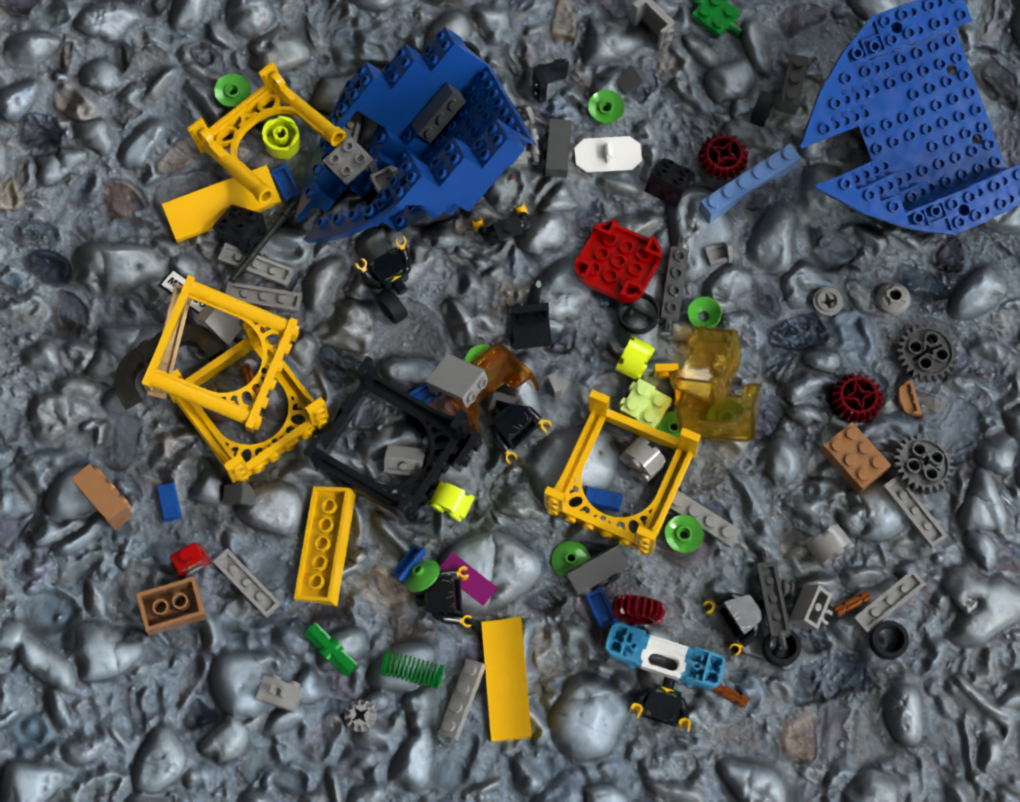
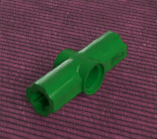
(330, 649)

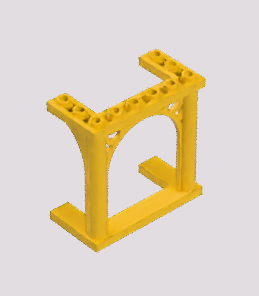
(312, 410)
(247, 414)
(557, 498)

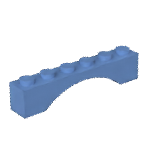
(731, 193)

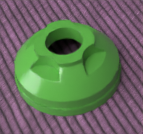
(708, 306)

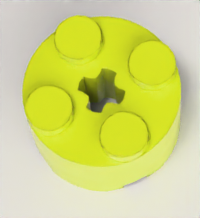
(281, 137)
(634, 358)
(452, 500)

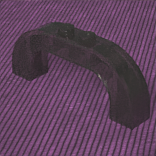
(141, 357)

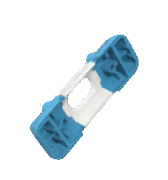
(694, 665)

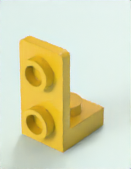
(664, 371)

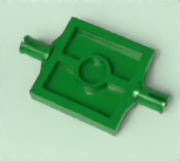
(717, 16)

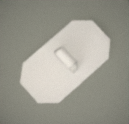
(608, 154)

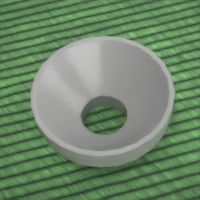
(887, 304)

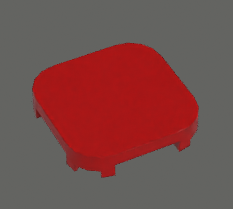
(618, 262)

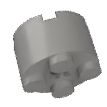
(643, 459)
(830, 546)

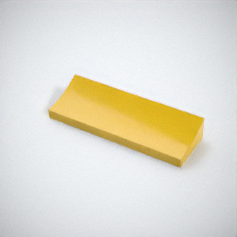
(201, 209)
(325, 545)
(506, 680)

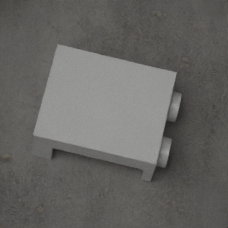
(656, 19)
(457, 379)

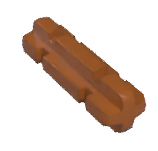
(248, 377)
(852, 603)
(731, 695)

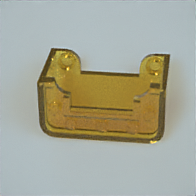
(710, 365)
(731, 422)

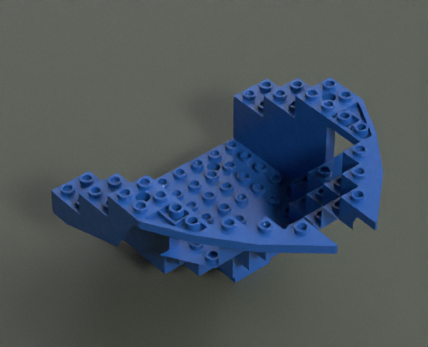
(914, 124)
(430, 176)

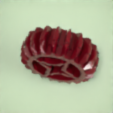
(735, 165)
(855, 383)
(638, 609)

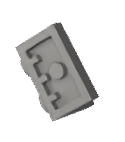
(349, 161)

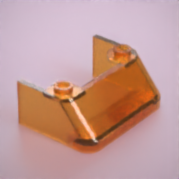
(500, 368)

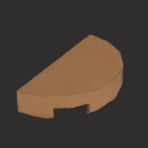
(908, 399)

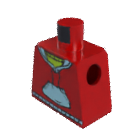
(189, 560)

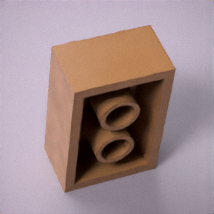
(855, 458)
(103, 496)
(171, 606)

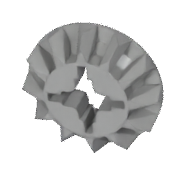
(832, 295)
(359, 725)

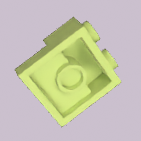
(645, 403)

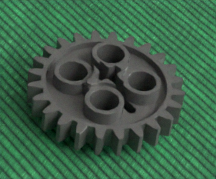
(918, 339)
(923, 464)

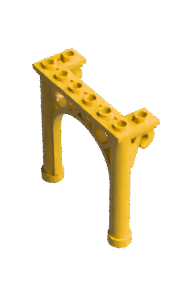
(246, 116)

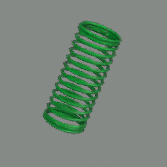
(385, 662)

